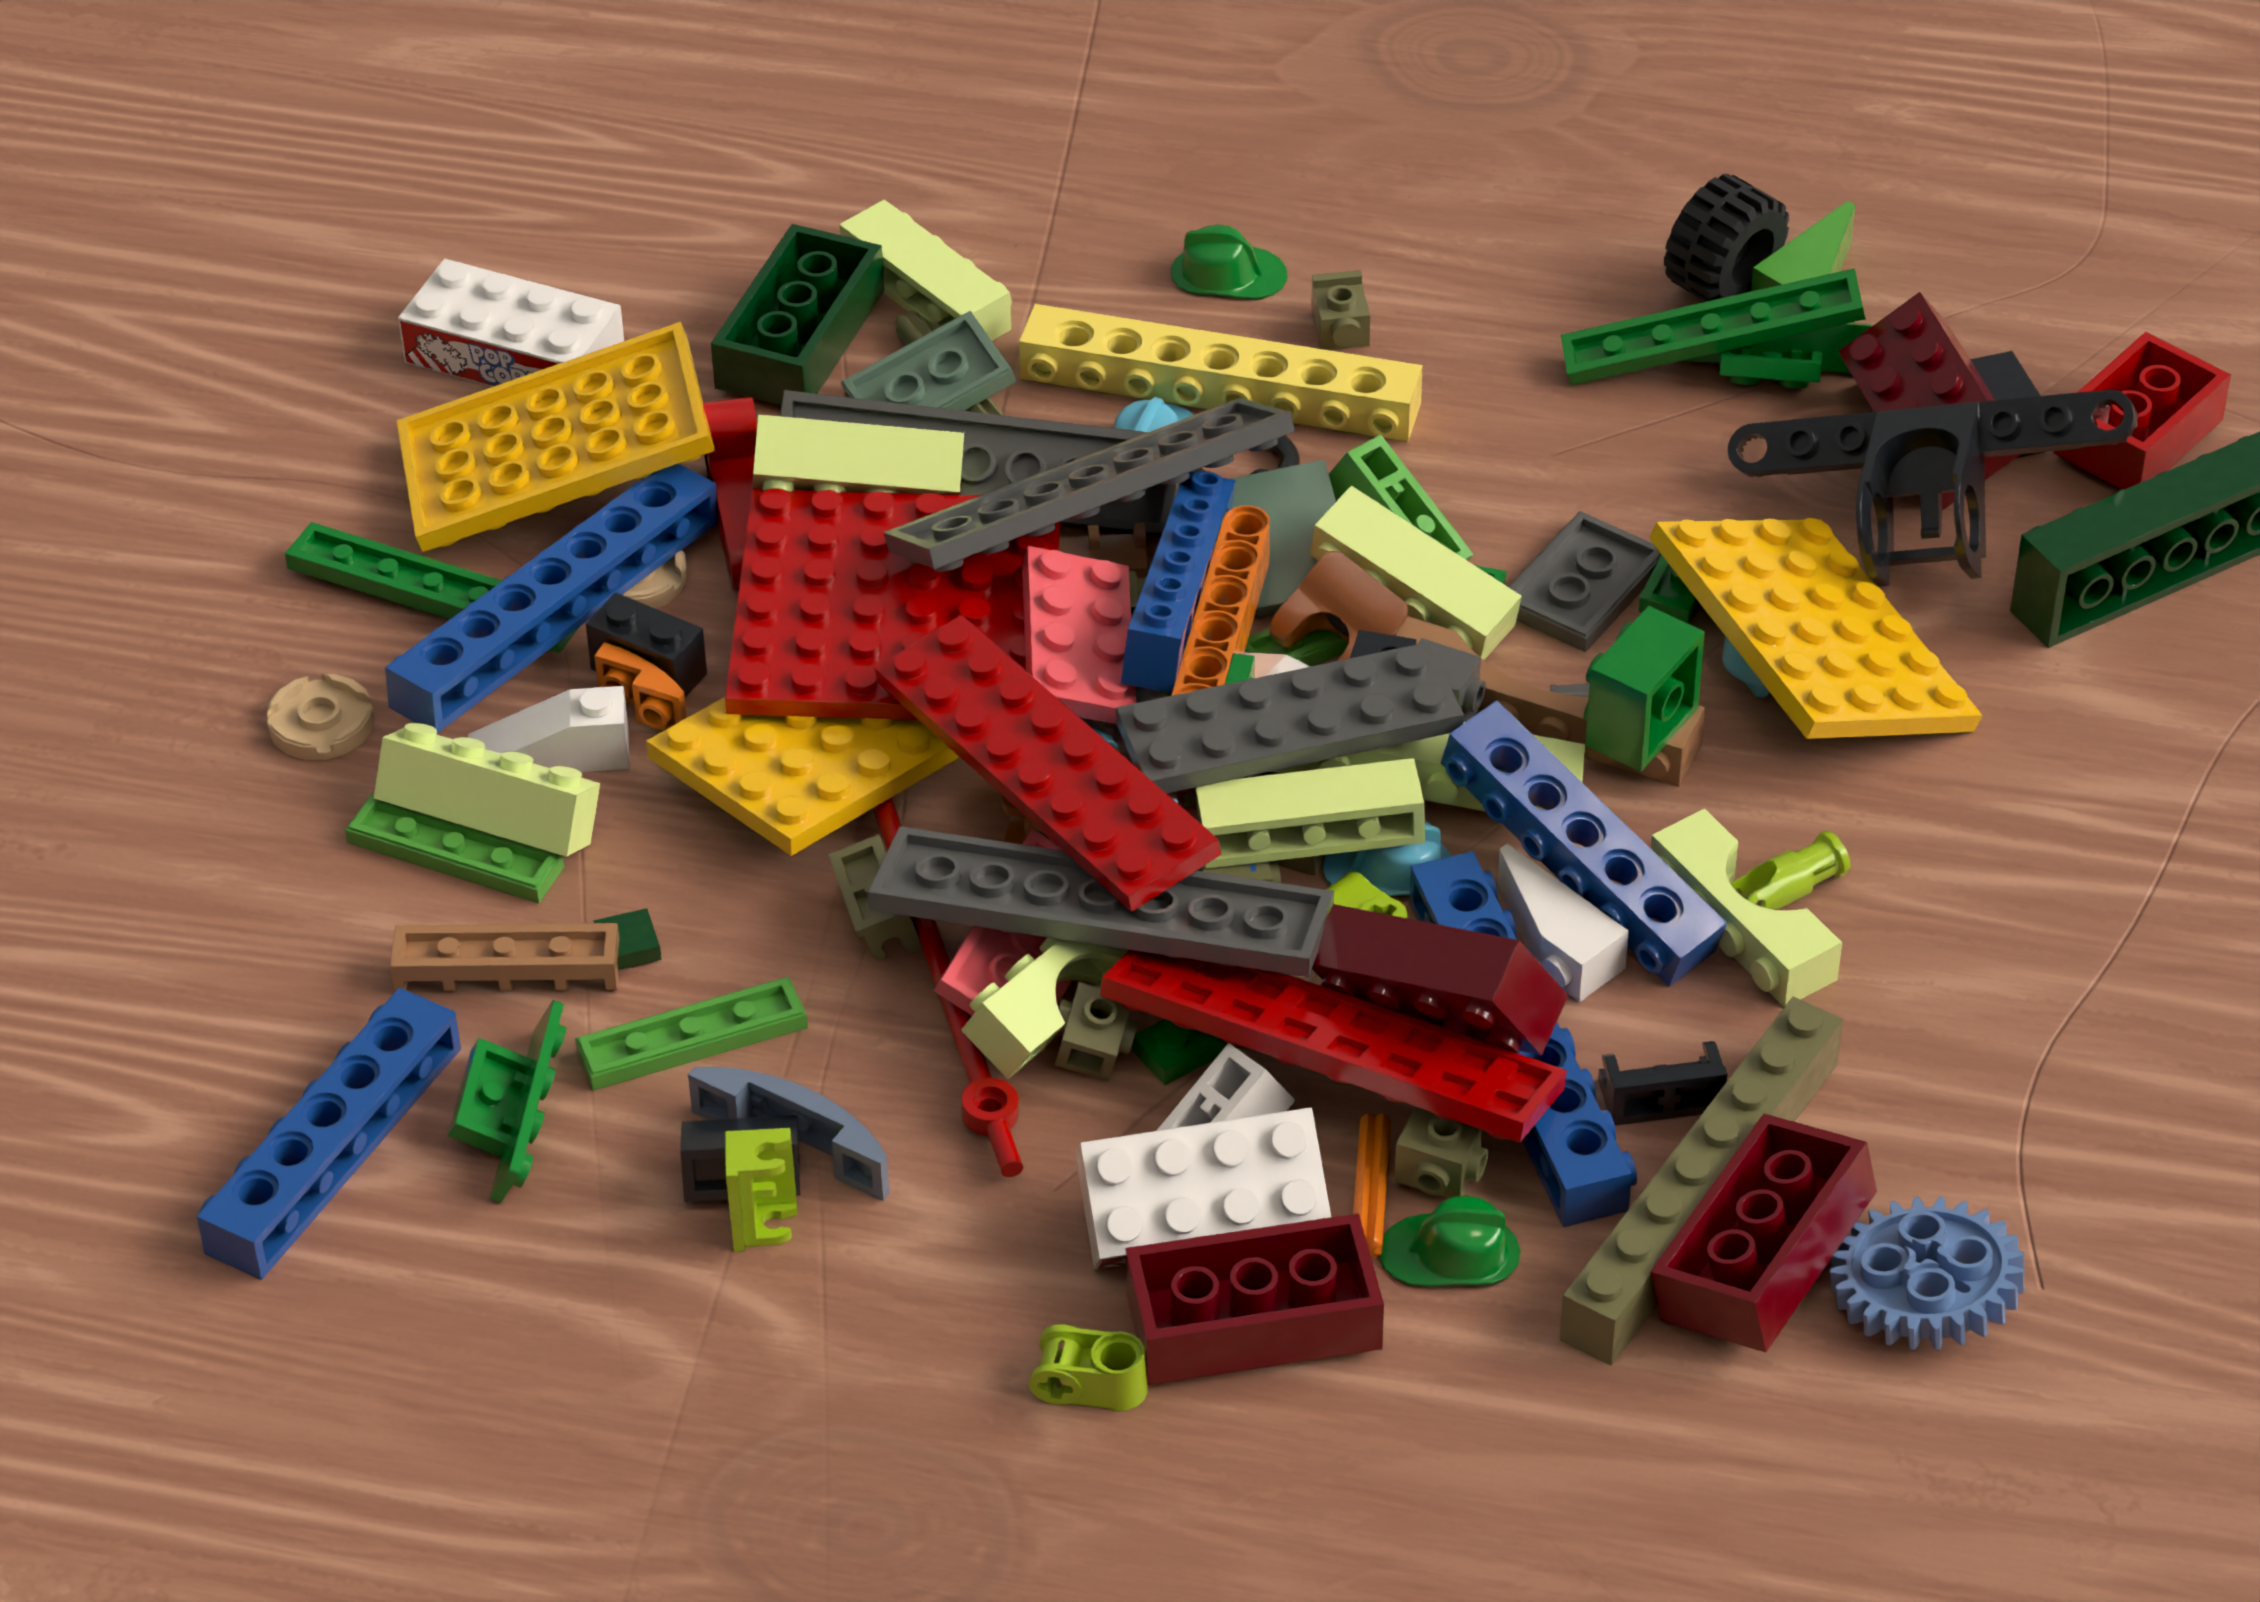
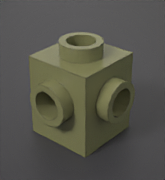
(1093, 1032)
(1439, 1155)

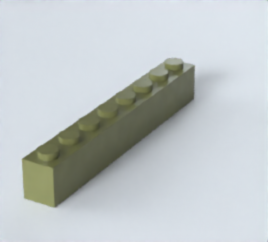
(1775, 1078)

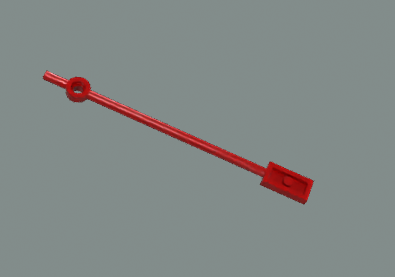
(987, 1103)

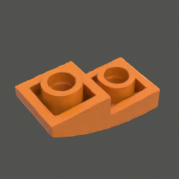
(655, 695)

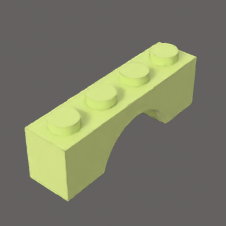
(1781, 949)
(1023, 1015)

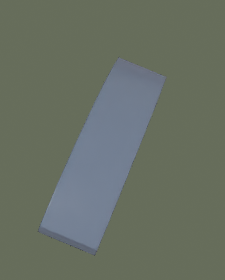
(821, 1122)

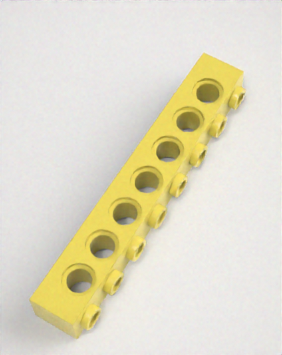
(1216, 368)

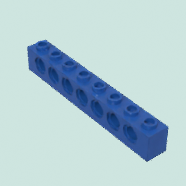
(550, 596)
(1573, 1139)

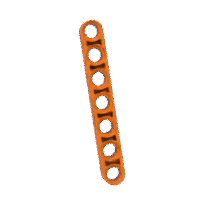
(1226, 600)

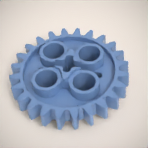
(1927, 1273)

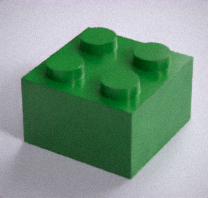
(1643, 688)

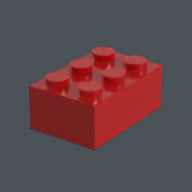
(2176, 406)

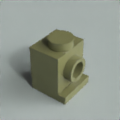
(1340, 310)

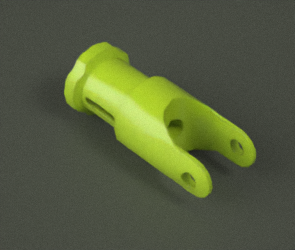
(1794, 873)

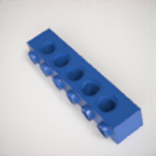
(1175, 582)
(1576, 815)
(328, 1133)

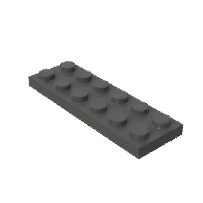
(1290, 718)

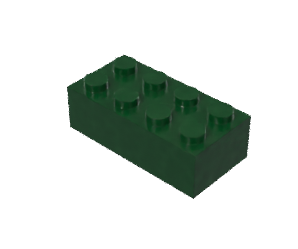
(798, 315)

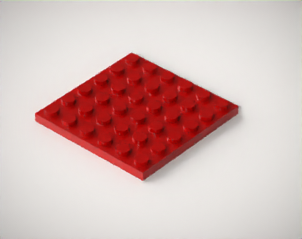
(832, 603)

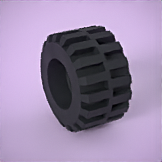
(1722, 238)

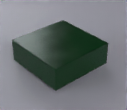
(636, 938)

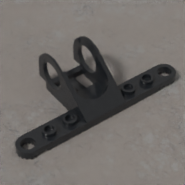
(1926, 455)

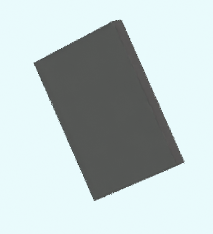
(1583, 580)

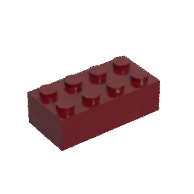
(1917, 363)
(1442, 976)
(1764, 1232)
(1254, 1298)

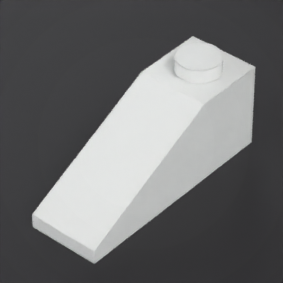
(571, 730)
(1561, 928)
(1228, 1091)

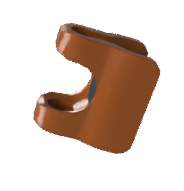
(1338, 599)

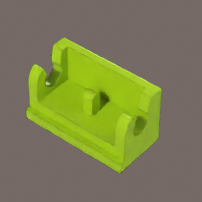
(760, 1185)

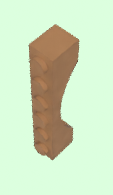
(1561, 715)

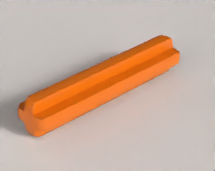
(1372, 1178)

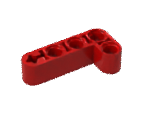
(731, 468)

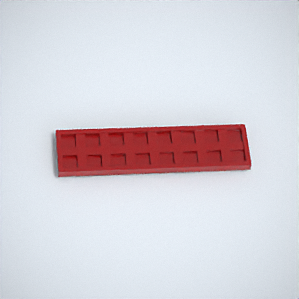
(1048, 763)
(1343, 1039)

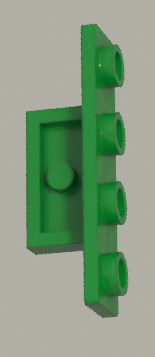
(1789, 359)
(502, 1096)

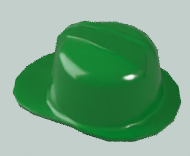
(1226, 264)
(1451, 1246)

